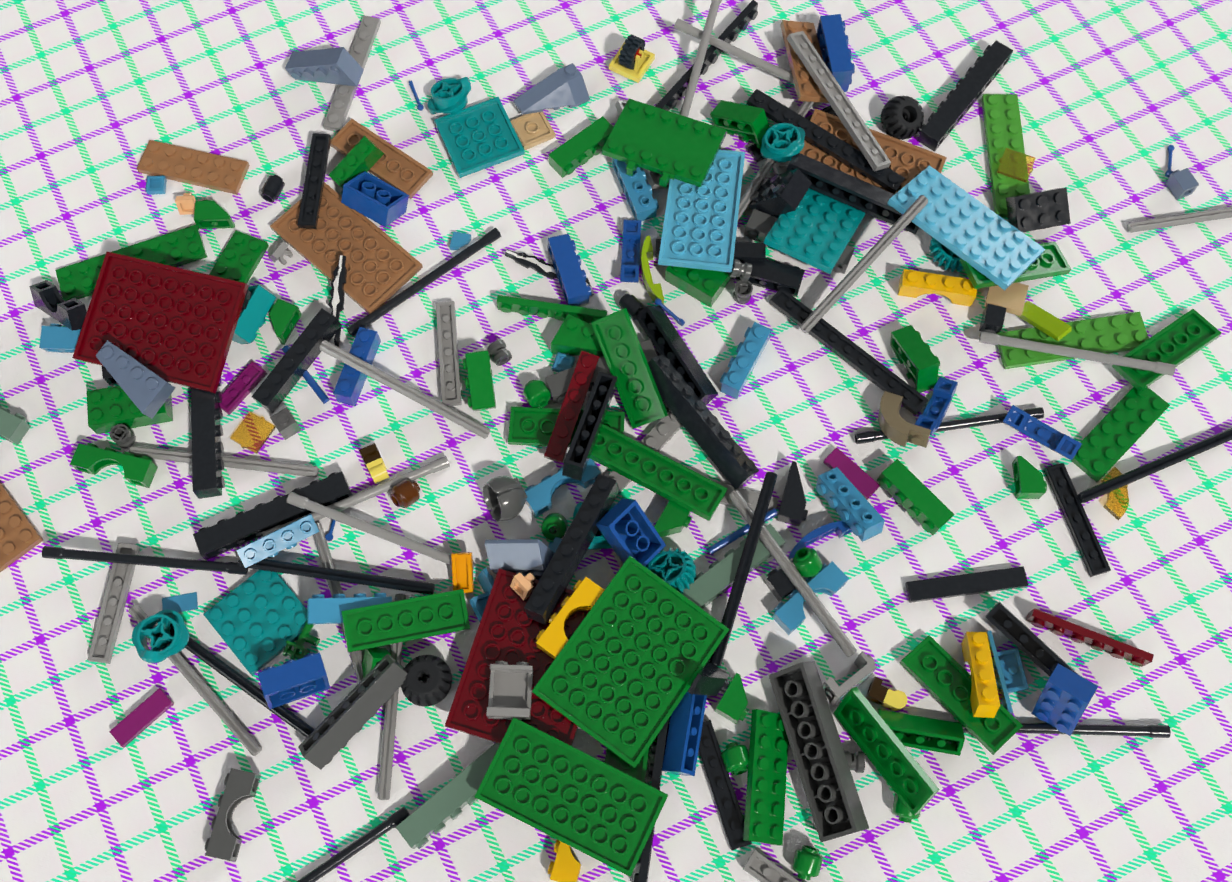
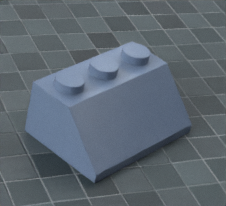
(518, 556)

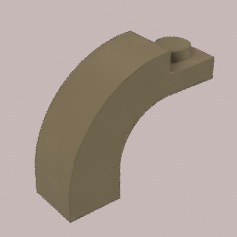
(896, 427)

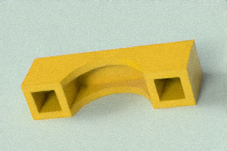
(918, 283)
(553, 638)
(984, 690)
(565, 867)

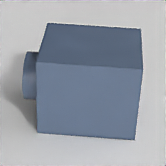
(1181, 183)

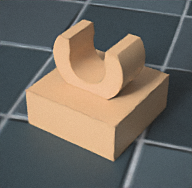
(186, 204)
(523, 585)

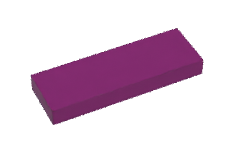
(241, 387)
(860, 479)
(141, 717)

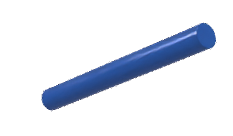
(312, 383)
(737, 534)

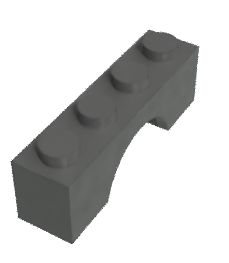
(223, 841)

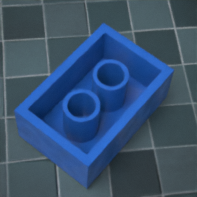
(374, 198)
(630, 532)
(293, 680)
(1064, 699)

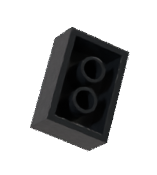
(780, 193)
(1039, 210)

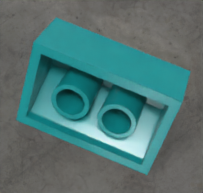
(254, 315)

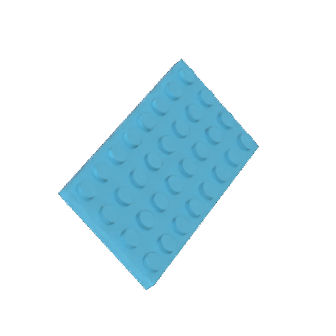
(704, 219)
(968, 228)

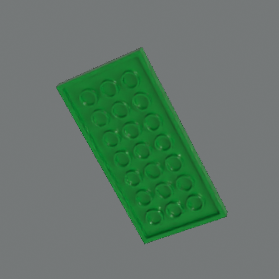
(571, 796)

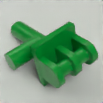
(303, 637)

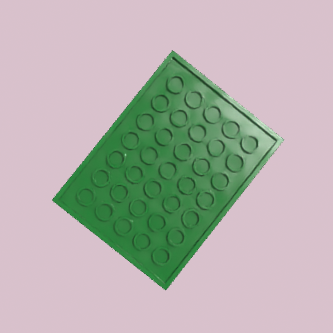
(630, 661)

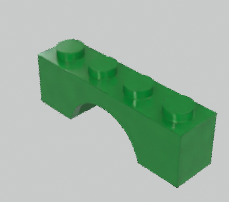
(92, 459)

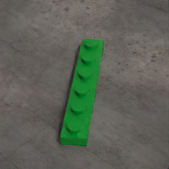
(547, 309)

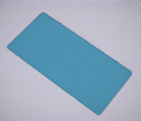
(180, 602)

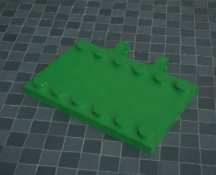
(664, 143)

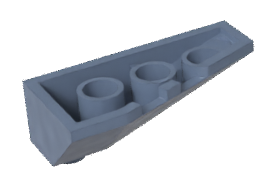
(557, 90)

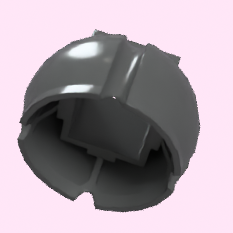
(504, 497)

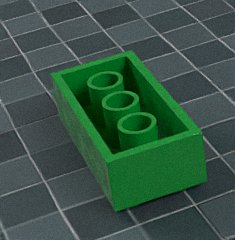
(113, 407)

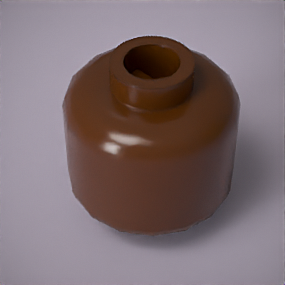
(405, 493)

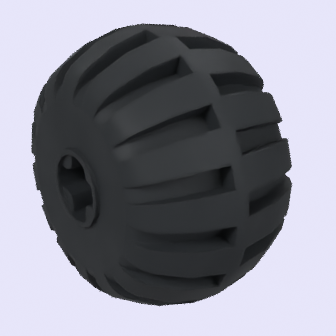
(902, 117)
(436, 686)

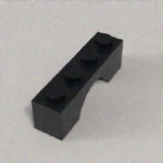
(48, 299)

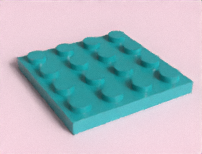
(479, 137)
(258, 619)

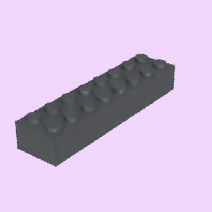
(818, 751)

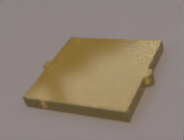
(1016, 165)
(253, 432)

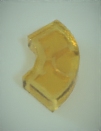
(1118, 499)

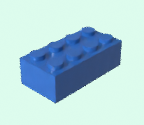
(835, 49)

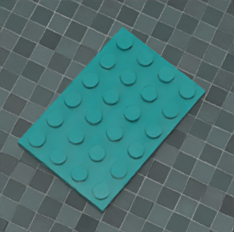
(815, 230)

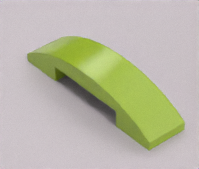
(653, 290)

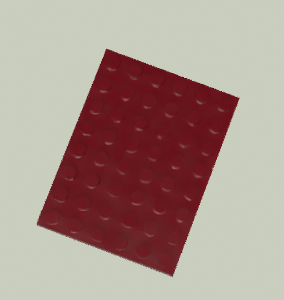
(163, 318)
(511, 637)

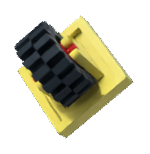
(632, 59)

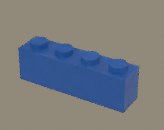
(568, 270)
(351, 380)
(684, 735)

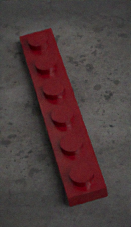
(571, 407)
(1083, 635)

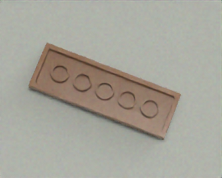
(804, 84)
(193, 167)
(393, 167)

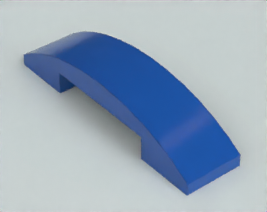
(630, 251)
(938, 404)
(1041, 432)
(839, 527)

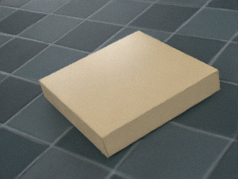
(532, 129)
(1012, 298)

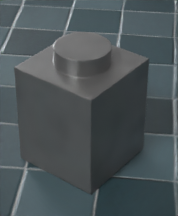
(285, 423)

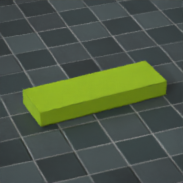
(1044, 321)

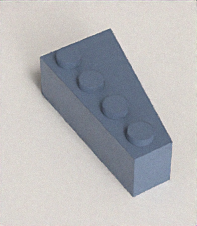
(325, 66)
(140, 384)

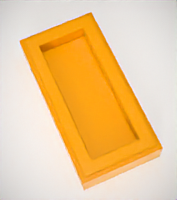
(462, 571)

